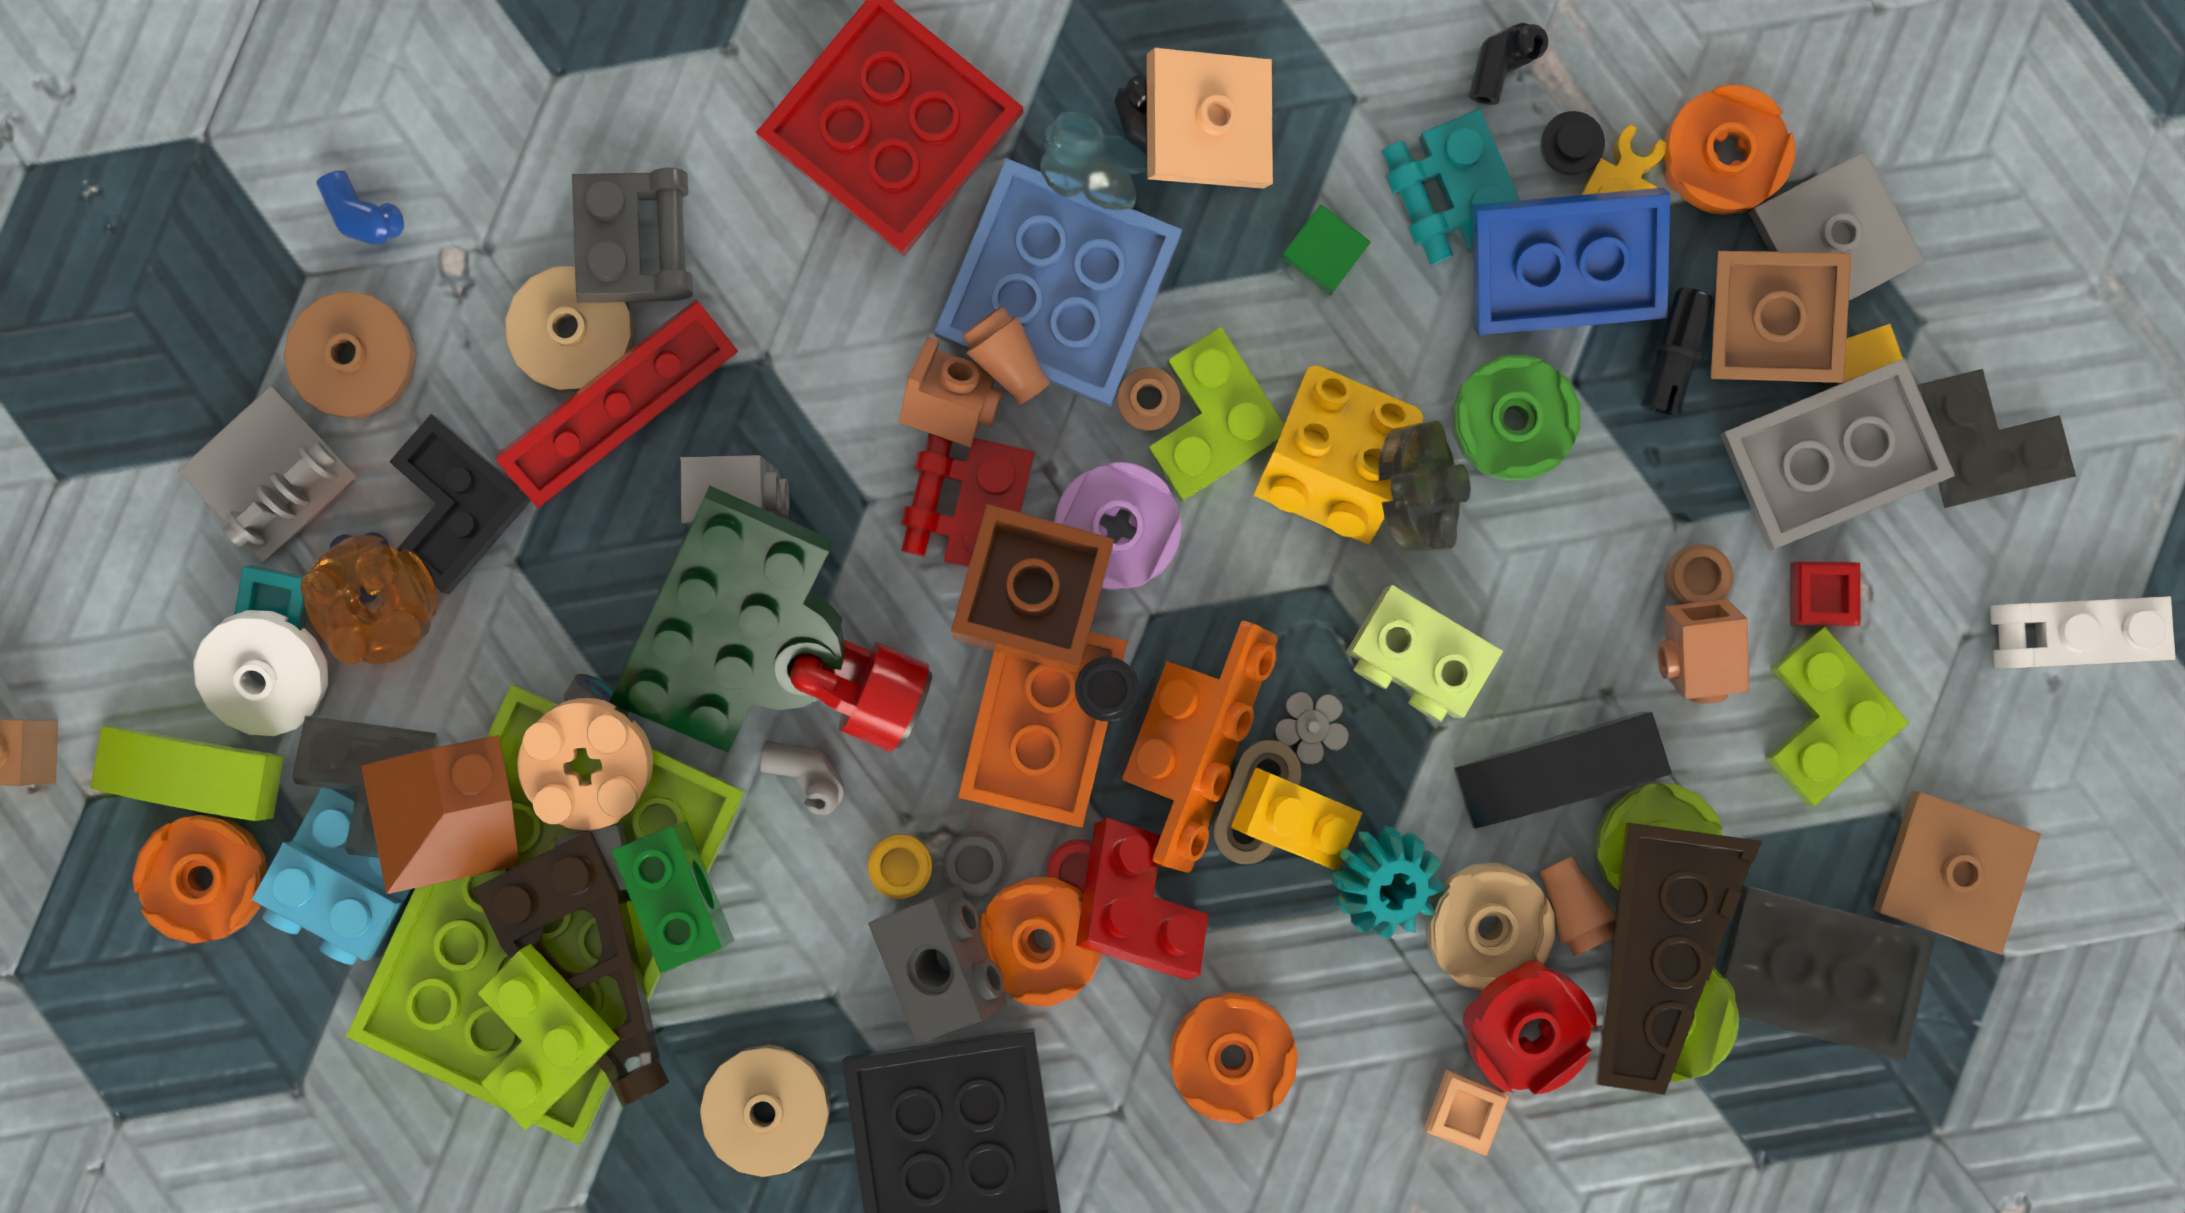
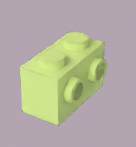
(1423, 654)

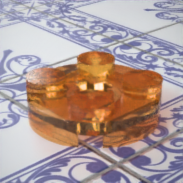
(342, 620)

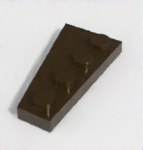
(1666, 935)

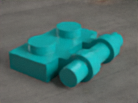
(1467, 171)

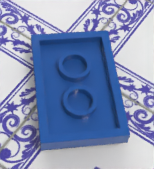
(1571, 261)

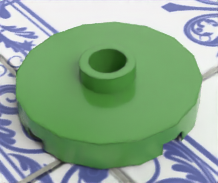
(1548, 412)

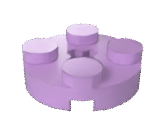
(1152, 515)

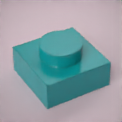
(272, 591)

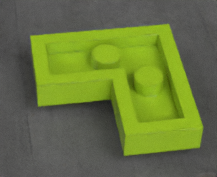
(1232, 422)
(1847, 719)
(557, 1034)

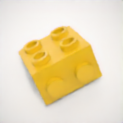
(1331, 454)

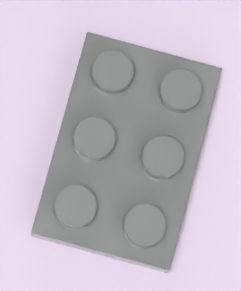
(1837, 454)

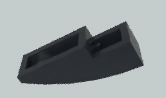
(1563, 770)

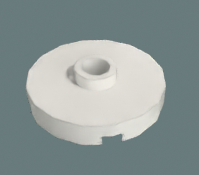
(277, 650)

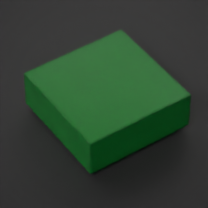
(1325, 249)

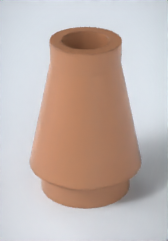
(1006, 354)
(1579, 909)

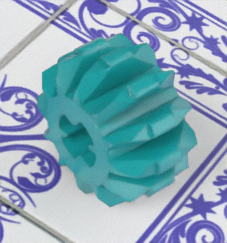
(1401, 872)

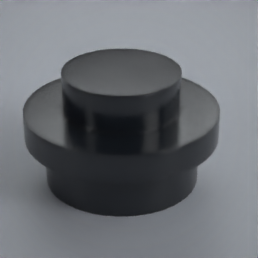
(1572, 143)
(1107, 689)

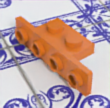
(1193, 740)

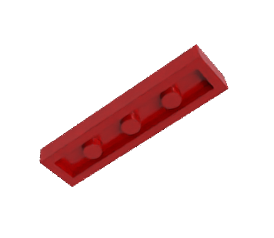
(616, 403)

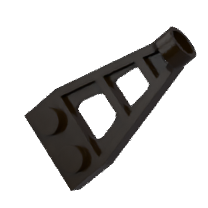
(553, 886)

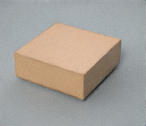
(1466, 1112)

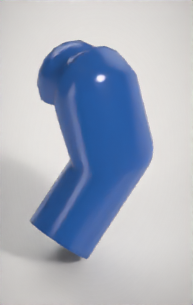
(355, 217)

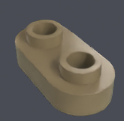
(1289, 769)

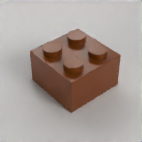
(1032, 588)

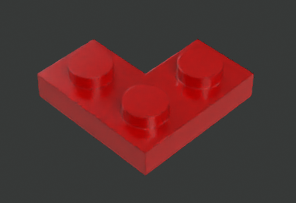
(1124, 916)

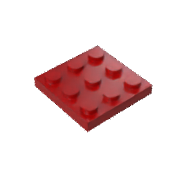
(890, 122)

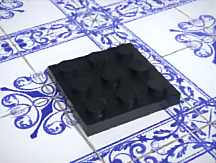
(953, 1127)

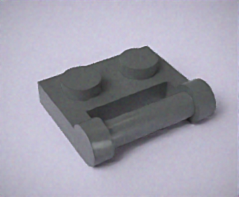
(610, 236)

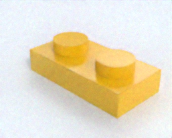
(1296, 819)

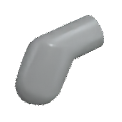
(811, 771)

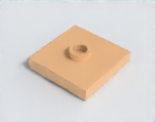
(1209, 118)

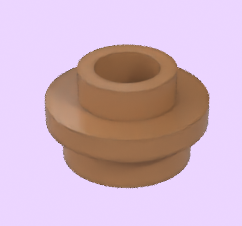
(1143, 418)

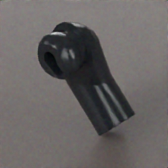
(1503, 54)
(1132, 111)

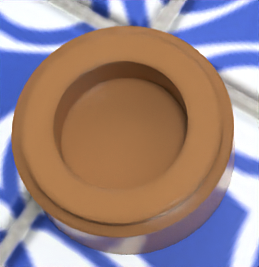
(1698, 575)

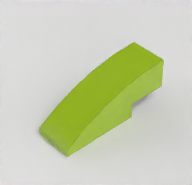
(187, 773)

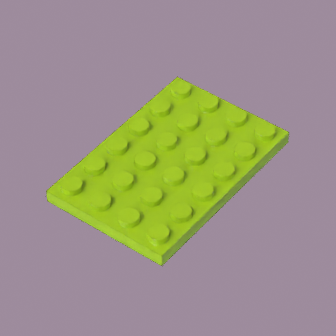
(445, 951)

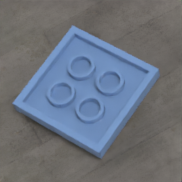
(1069, 273)

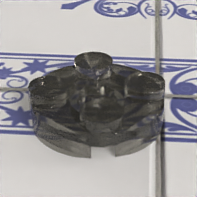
(1423, 487)

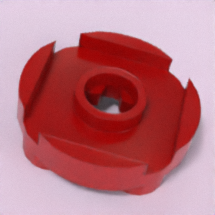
(1510, 1003)

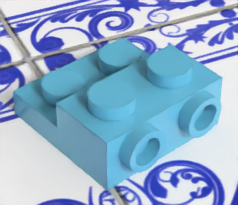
(329, 891)

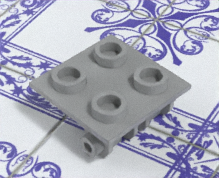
(267, 475)

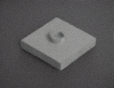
(1842, 213)

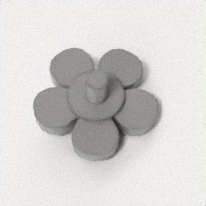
(1312, 726)

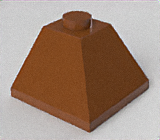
(441, 814)

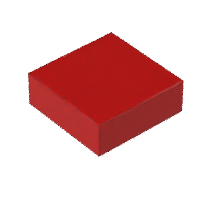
(1825, 594)

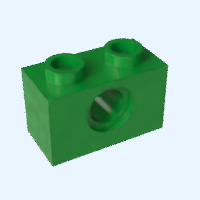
(673, 897)

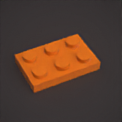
(1034, 741)

